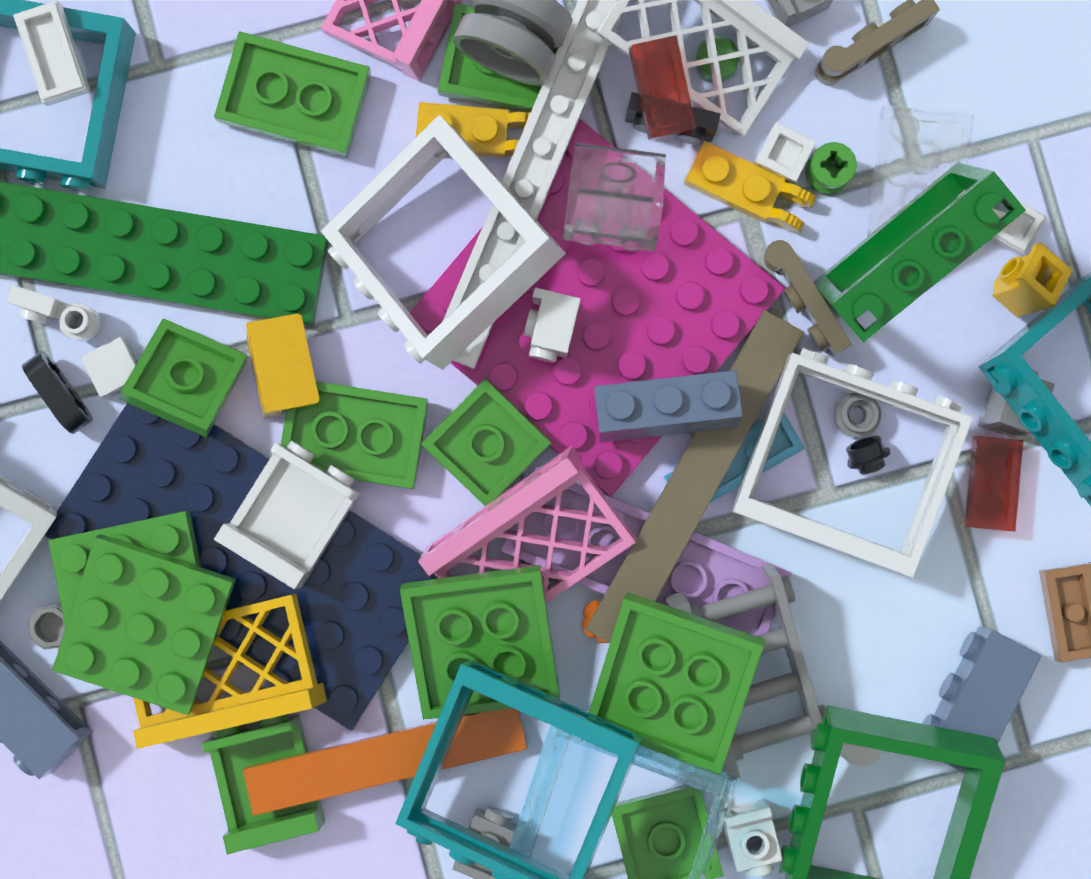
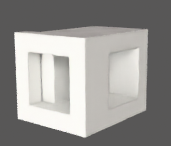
(551, 325)
(748, 821)

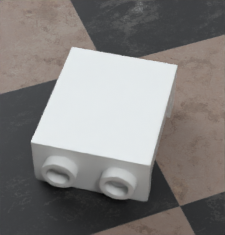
(289, 515)

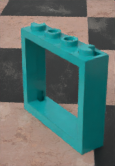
(118, 44)
(1031, 398)
(471, 847)

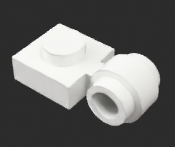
(40, 307)

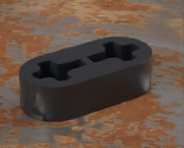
(57, 392)

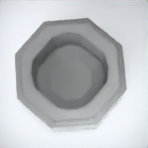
(47, 626)

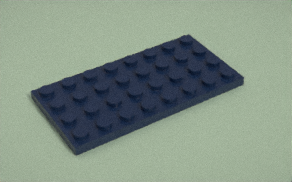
(346, 604)

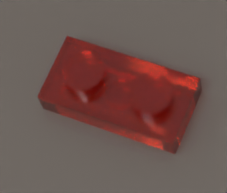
(662, 87)
(993, 483)

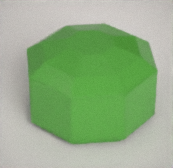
(727, 67)

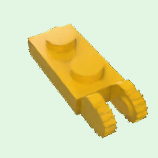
(481, 127)
(746, 187)

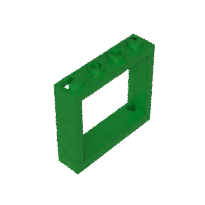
(918, 246)
(972, 807)

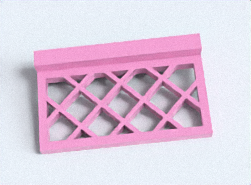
(419, 38)
(513, 507)

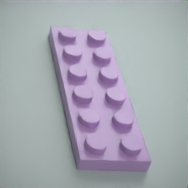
(703, 572)

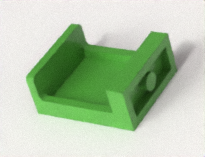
(239, 748)

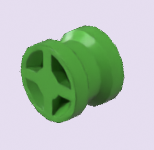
(824, 175)

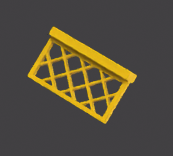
(242, 706)

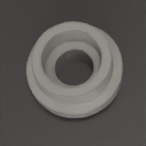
(871, 412)

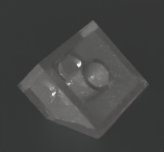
(615, 197)

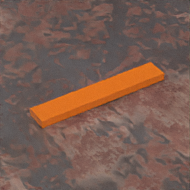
(376, 760)

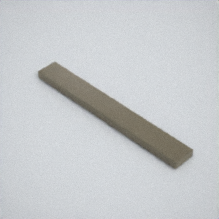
(697, 476)

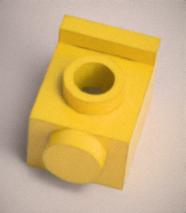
(1023, 279)

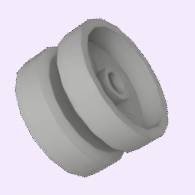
(514, 37)

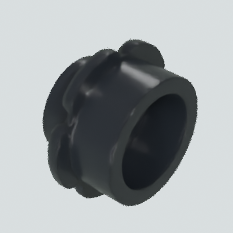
(867, 454)

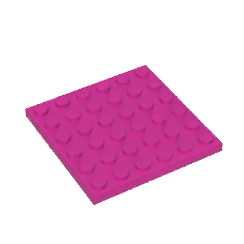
(635, 322)

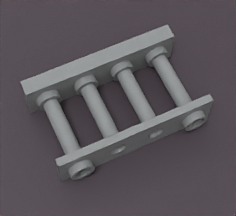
(780, 594)

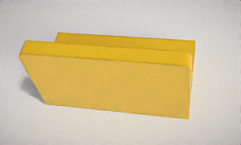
(281, 364)

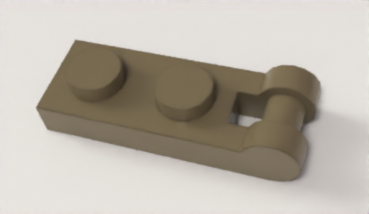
(873, 40)
(805, 296)

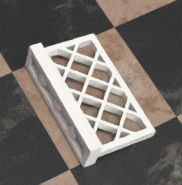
(749, 23)

